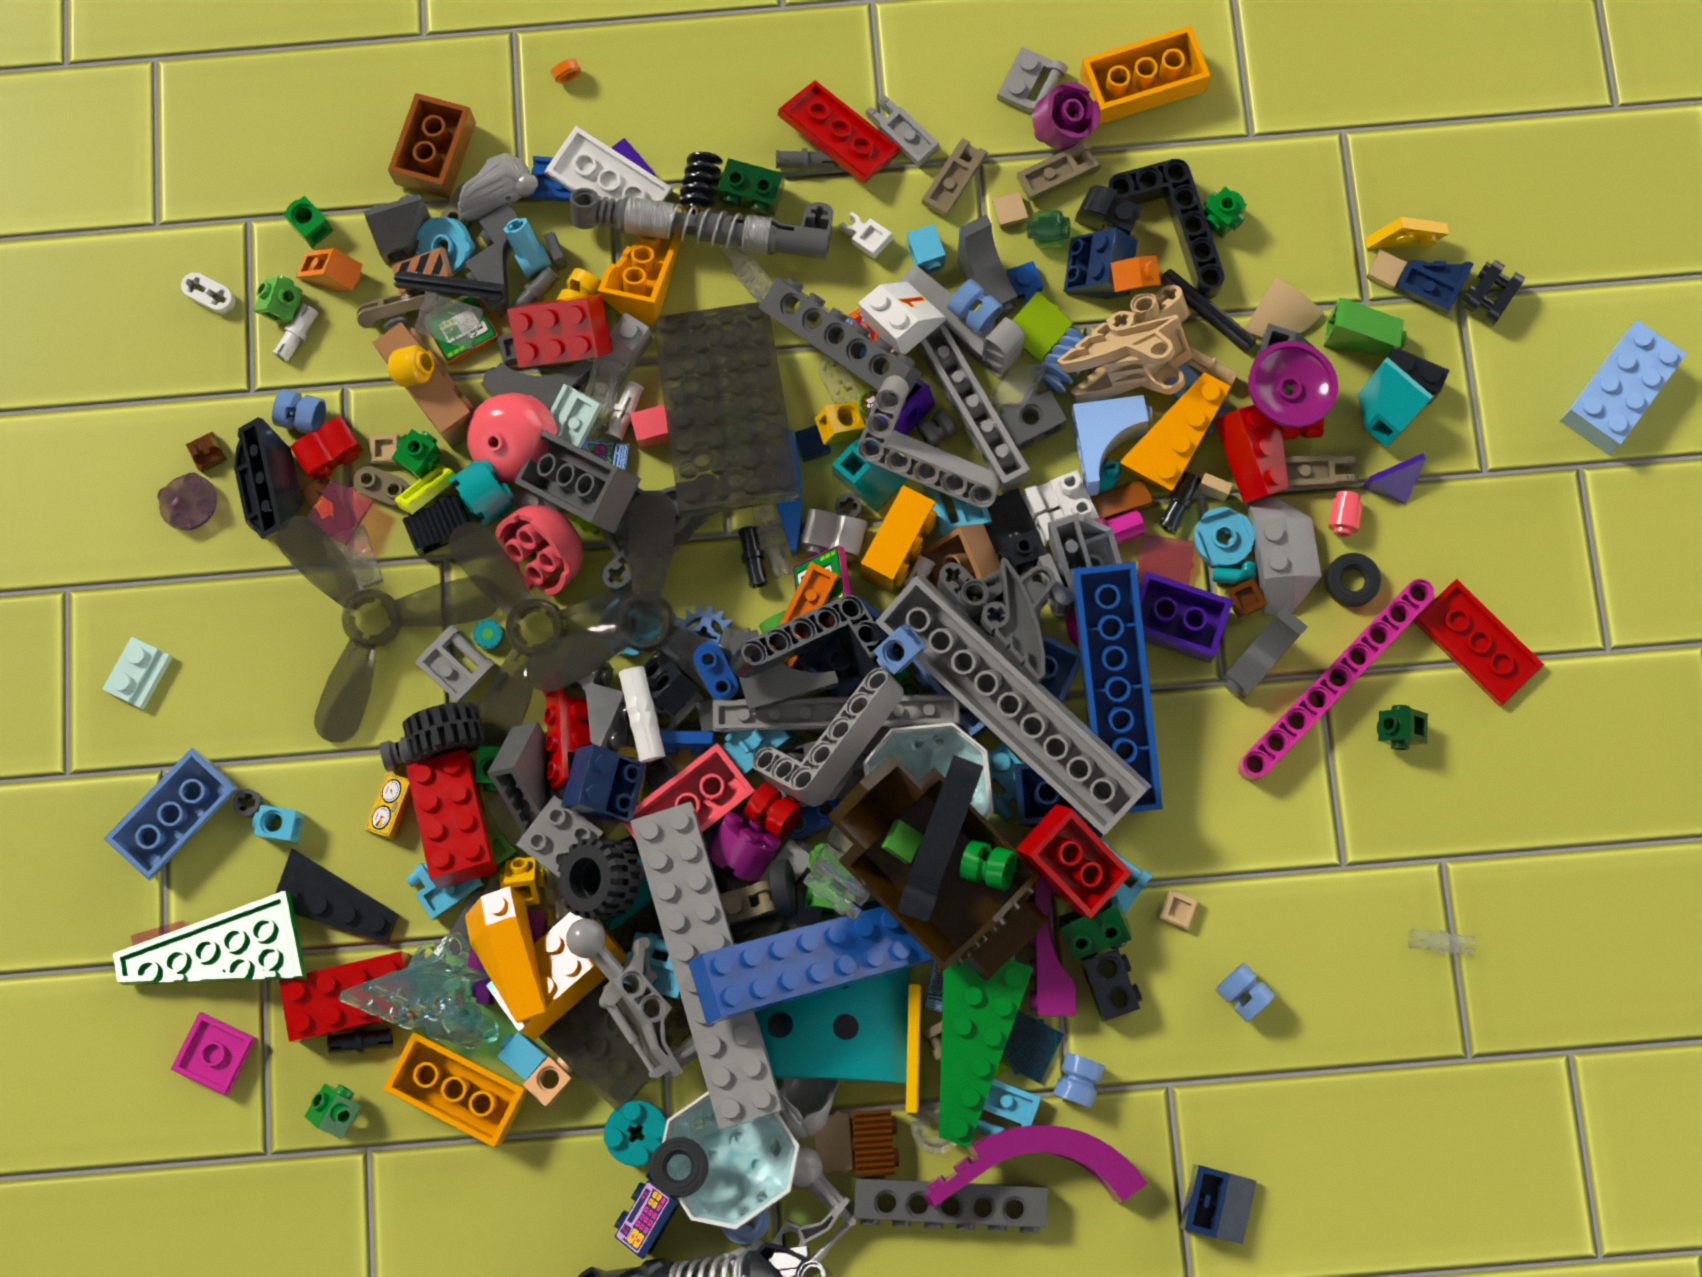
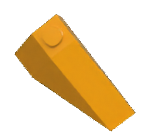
(641, 278)
(505, 947)

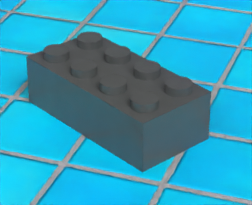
(580, 482)

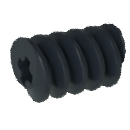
(699, 181)

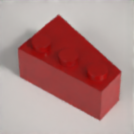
(1253, 452)

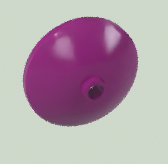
(1300, 370)

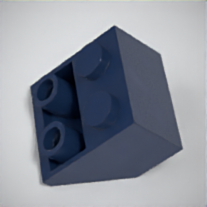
(1090, 263)
(603, 784)
(1218, 1204)

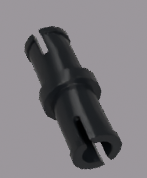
(1179, 502)
(753, 557)
(360, 1041)

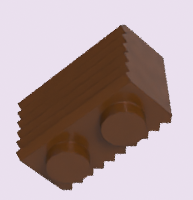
(873, 1143)

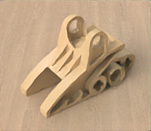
(1133, 353)

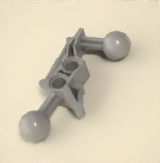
(587, 940)
(809, 1174)

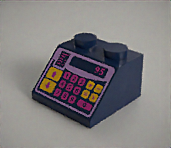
(646, 1220)

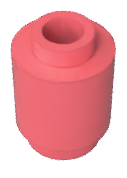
(1345, 514)

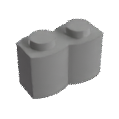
(827, 530)

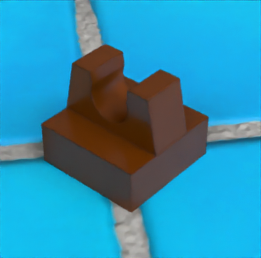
(206, 452)
(1246, 598)

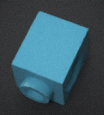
(926, 249)
(290, 827)
(522, 1054)

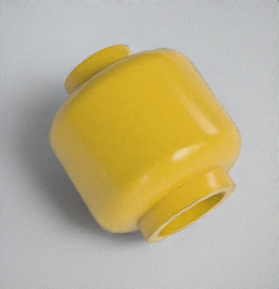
(410, 366)

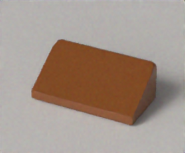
(1122, 499)

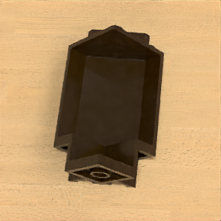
(968, 917)

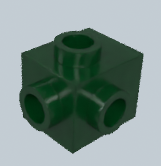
(1402, 727)

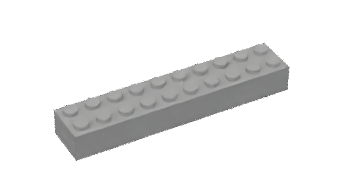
(1015, 707)
(692, 924)

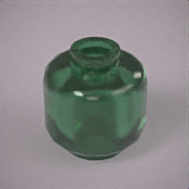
(1049, 229)

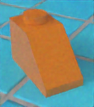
(330, 269)
(1136, 273)

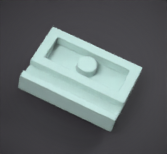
(574, 415)
(137, 673)

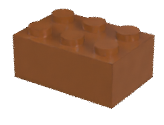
(432, 145)

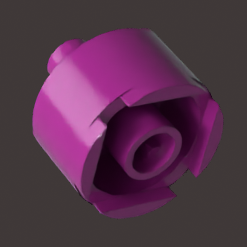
(1065, 116)
(743, 847)

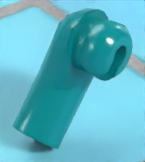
(1109, 475)
(1235, 576)

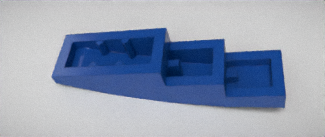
(791, 512)

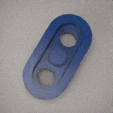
(717, 671)
(813, 821)

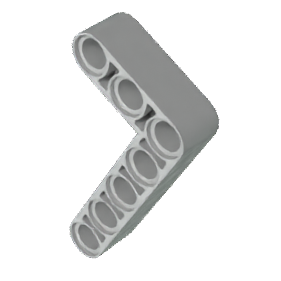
(993, 349)
(918, 453)
(838, 745)

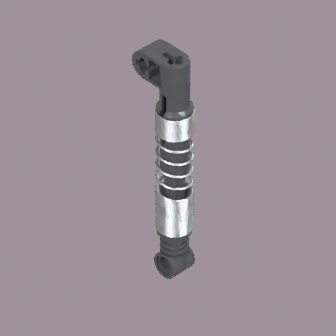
(749, 233)

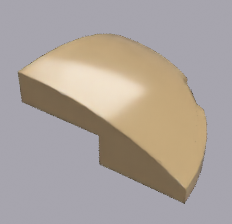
(1284, 308)

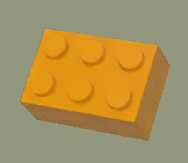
(899, 540)

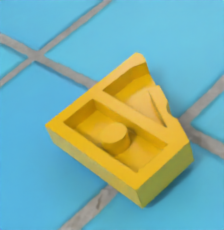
(1407, 233)

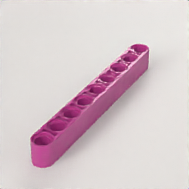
(1345, 669)

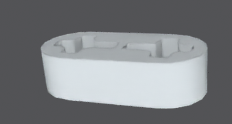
(205, 298)

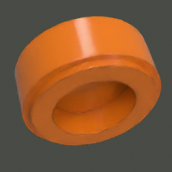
(566, 71)

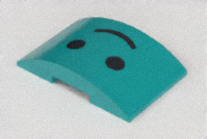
(842, 1033)

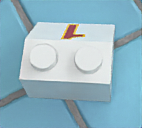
(900, 315)

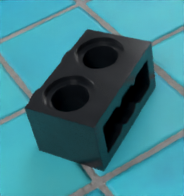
(668, 683)
(1102, 987)

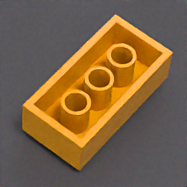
(1145, 74)
(562, 976)
(456, 1089)

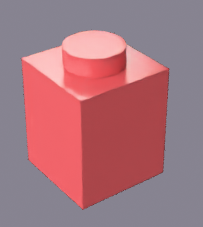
(650, 426)

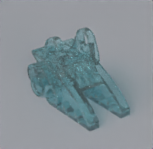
(419, 985)

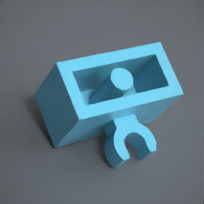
(744, 745)

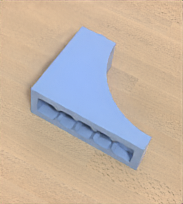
(1102, 428)

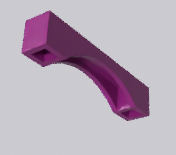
(1053, 987)

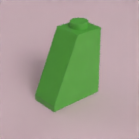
(1363, 329)

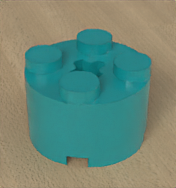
(481, 492)
(619, 1136)

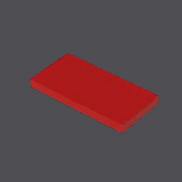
(839, 131)
(1478, 642)

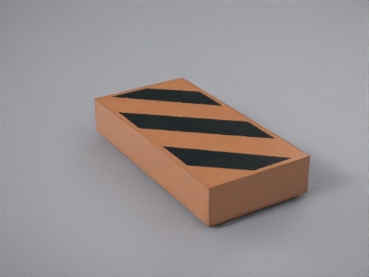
(431, 263)

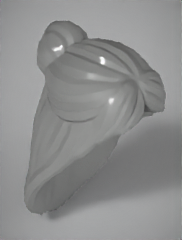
(498, 182)
(806, 1105)

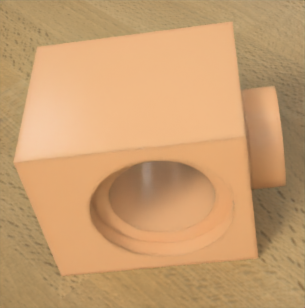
(536, 1085)

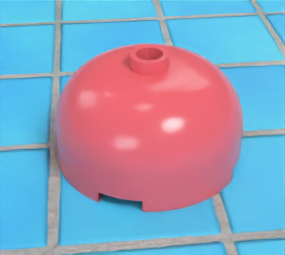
(509, 432)
(550, 537)

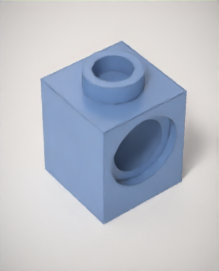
(912, 645)

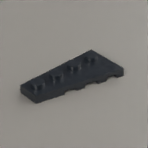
(333, 901)

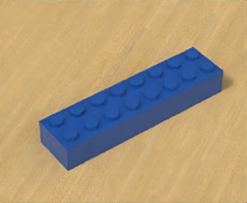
(1117, 669)
(802, 963)

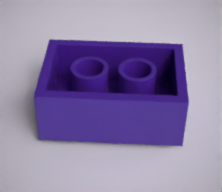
(1182, 617)

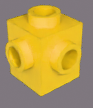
(524, 877)

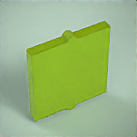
(1041, 325)

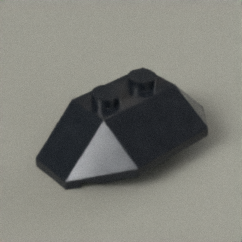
(265, 478)

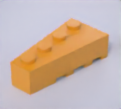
(1172, 441)

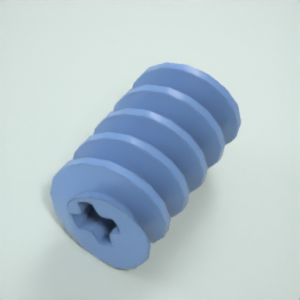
(1053, 375)

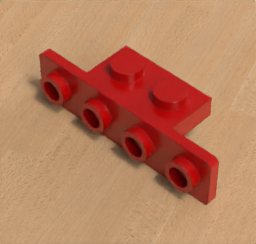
(566, 731)

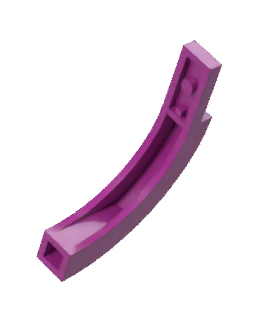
(1092, 1154)

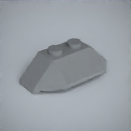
(1081, 543)
(1283, 553)

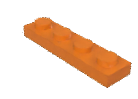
(810, 595)

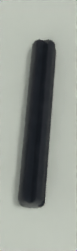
(450, 285)
(1210, 312)

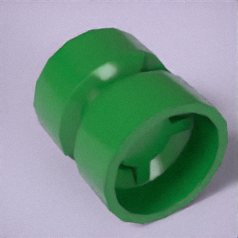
(988, 865)

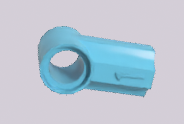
(528, 251)

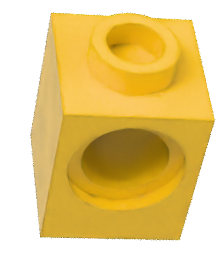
(832, 429)

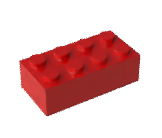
(451, 819)
(314, 1005)

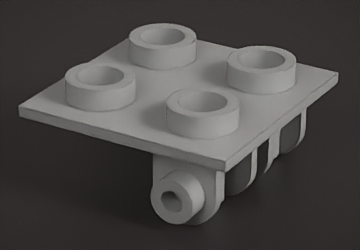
(554, 833)

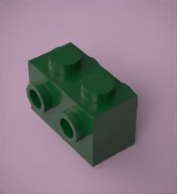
(751, 187)
(1089, 936)

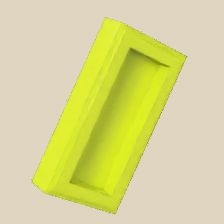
(424, 489)

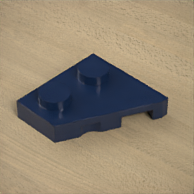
(1434, 283)

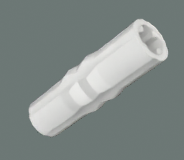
(641, 714)

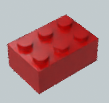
(559, 330)
(1073, 861)

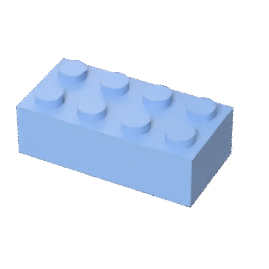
(1623, 387)

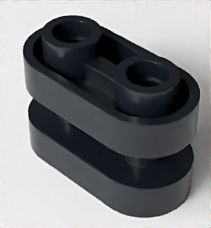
(1492, 275)

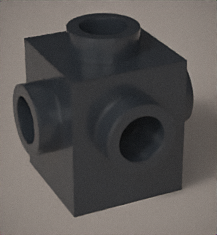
(1022, 550)

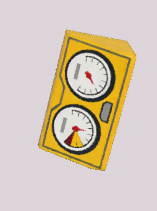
(389, 806)

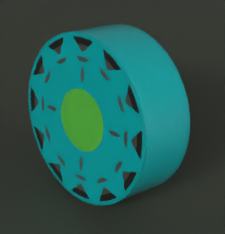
(488, 634)

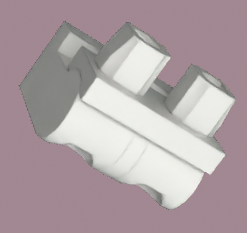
(1056, 500)

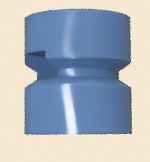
(967, 300)
(294, 411)
(1234, 986)
(1079, 1080)

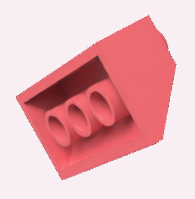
(708, 783)

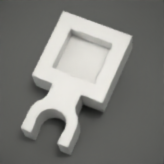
(867, 237)

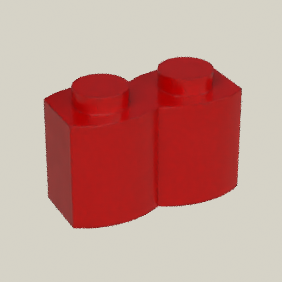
(327, 448)

